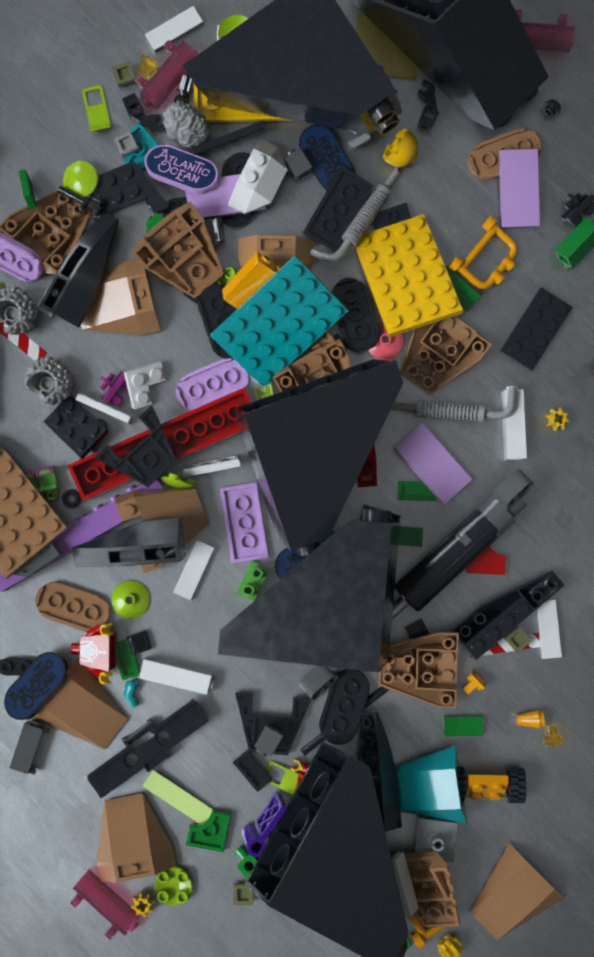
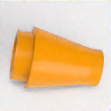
(531, 719)

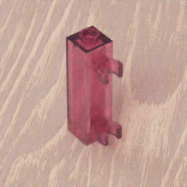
(550, 36)
(167, 76)
(106, 903)

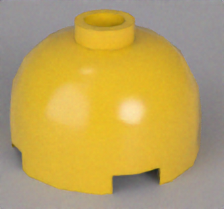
(402, 150)

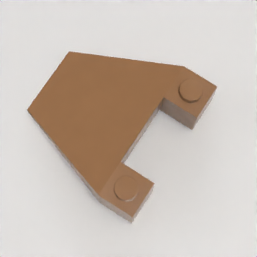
(162, 505)

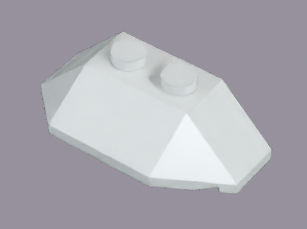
(259, 178)

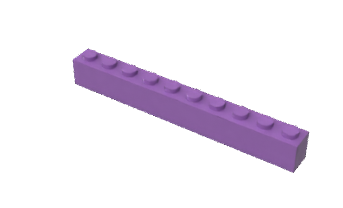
(85, 529)

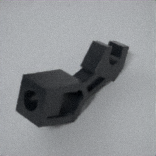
(429, 96)
(130, 102)

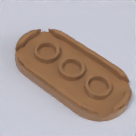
(485, 156)
(72, 606)

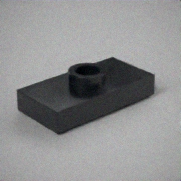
(391, 216)
(252, 770)

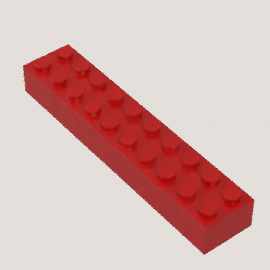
(186, 436)

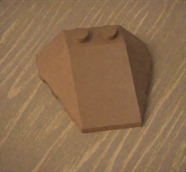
(180, 251)

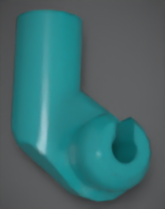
(129, 691)

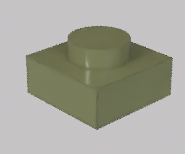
(124, 74)
(517, 639)
(242, 894)

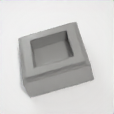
(358, 140)
(126, 144)

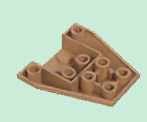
(48, 229)
(277, 248)
(123, 302)
(442, 352)
(313, 365)
(424, 668)
(132, 841)

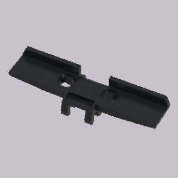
(151, 753)

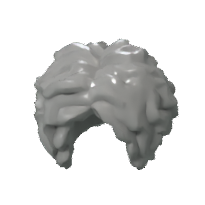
(185, 124)
(17, 310)
(49, 379)

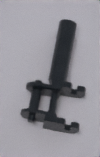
(84, 202)

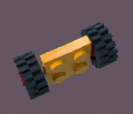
(494, 785)

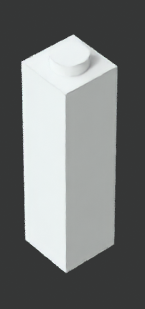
(514, 427)
(176, 676)

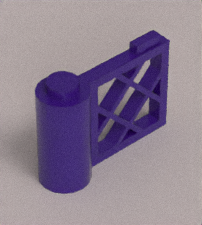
(256, 833)

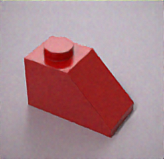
(368, 474)

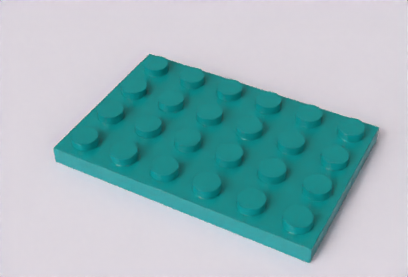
(279, 321)

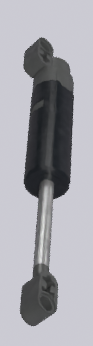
(446, 560)

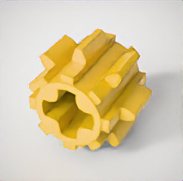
(560, 424)
(146, 900)
(450, 946)

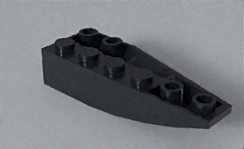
(81, 273)
(135, 545)
(502, 614)
(376, 753)

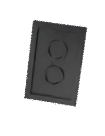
(76, 426)

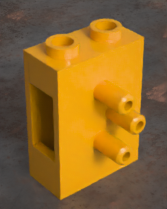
(249, 279)

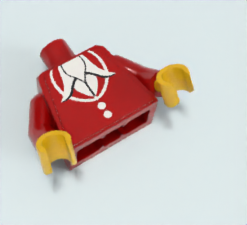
(97, 651)

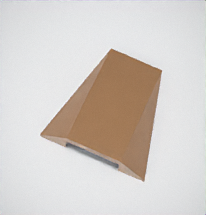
(83, 708)
(432, 890)
(513, 894)

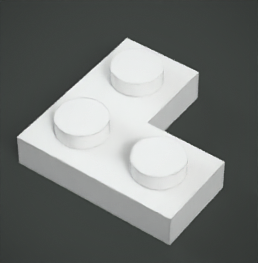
(139, 380)

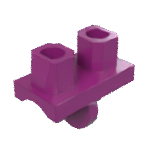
(110, 394)

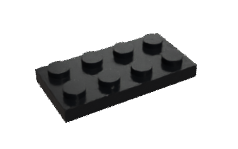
(338, 208)
(536, 329)

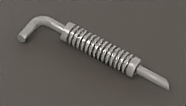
(362, 220)
(458, 411)

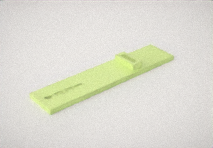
(177, 797)

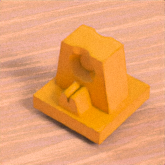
(475, 681)

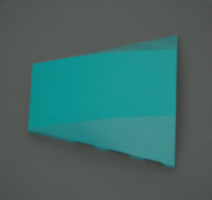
(431, 786)

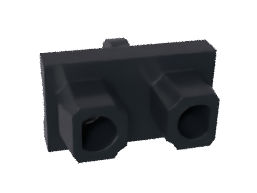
(575, 206)

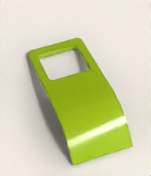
(97, 114)
(289, 780)

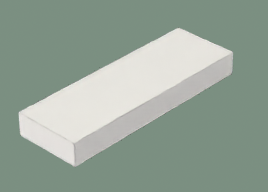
(174, 28)
(104, 408)
(211, 465)
(193, 570)
(548, 630)
(404, 884)

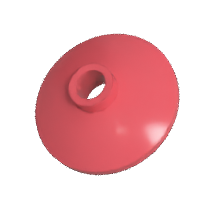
(389, 349)

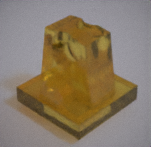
(147, 67)
(552, 739)

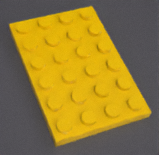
(407, 276)

